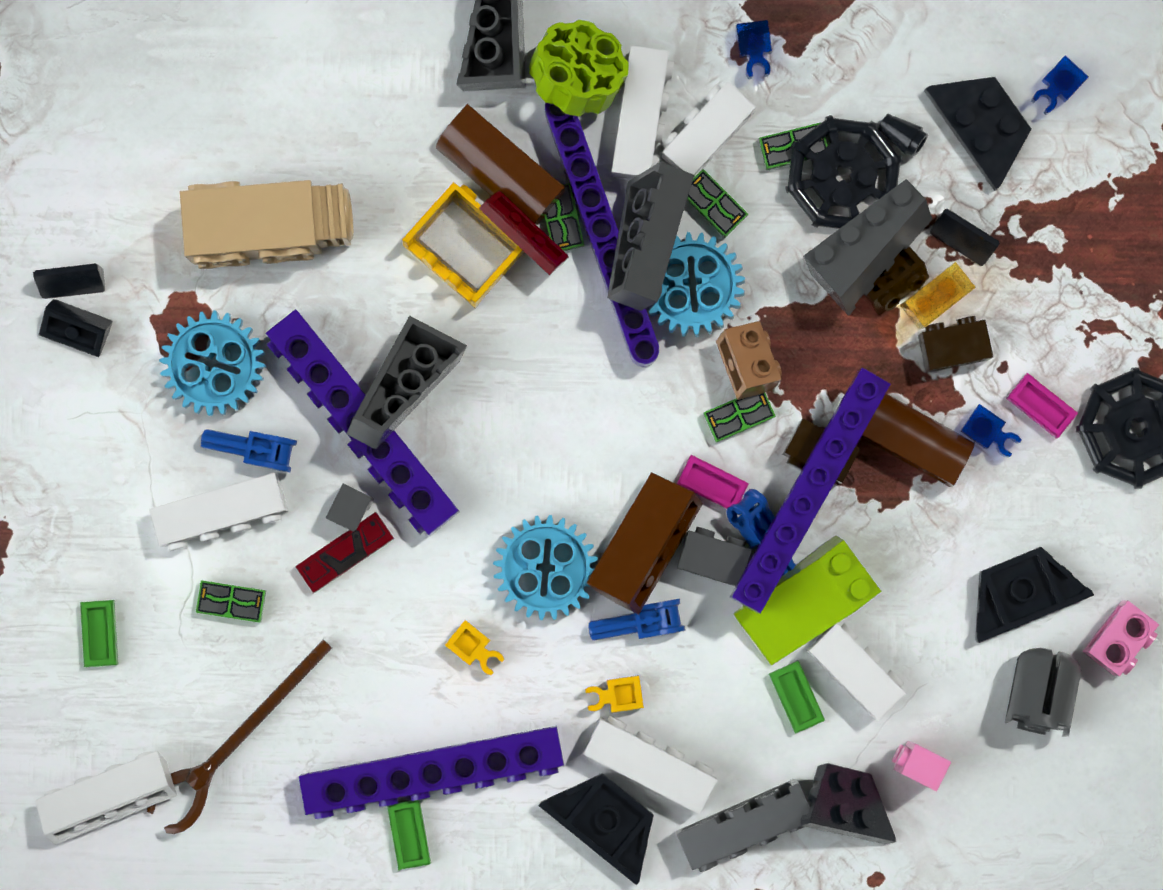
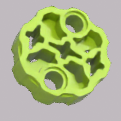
(578, 67)

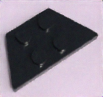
(983, 123)
(1023, 592)
(847, 805)
(605, 821)

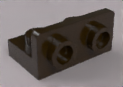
(904, 276)

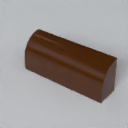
(498, 164)
(918, 440)
(645, 543)

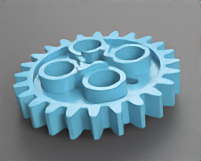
(721, 282)
(203, 390)
(515, 565)

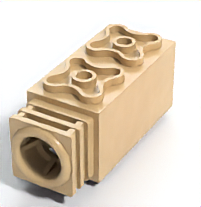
(263, 221)

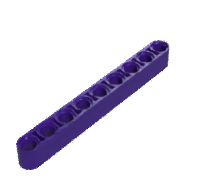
(594, 215)

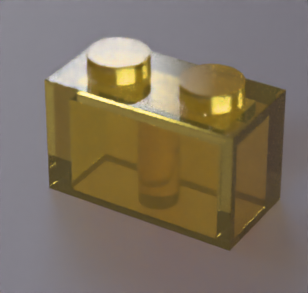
(937, 296)

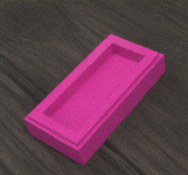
(1042, 405)
(712, 483)

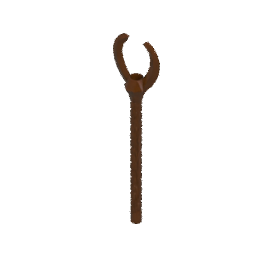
(201, 775)

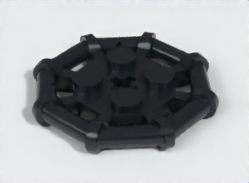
(825, 170)
(1117, 426)

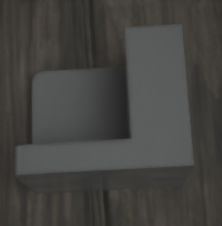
(349, 507)

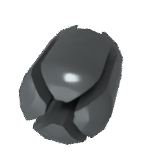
(1044, 691)

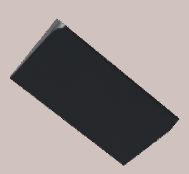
(964, 237)
(70, 281)
(75, 327)

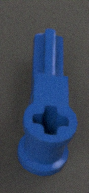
(258, 449)
(753, 519)
(649, 623)

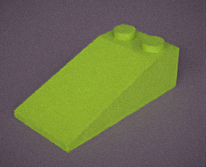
(809, 600)

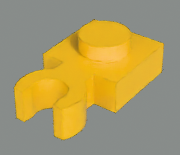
(470, 645)
(621, 694)

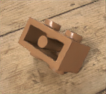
(749, 360)

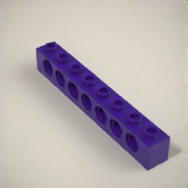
(296, 329)
(810, 490)
(315, 784)

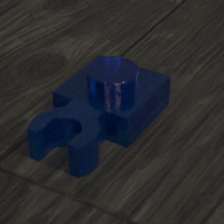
(754, 42)
(1061, 82)
(986, 428)

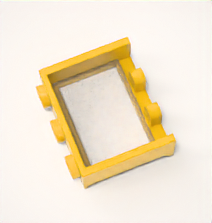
(462, 244)

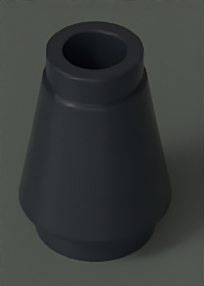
(903, 134)

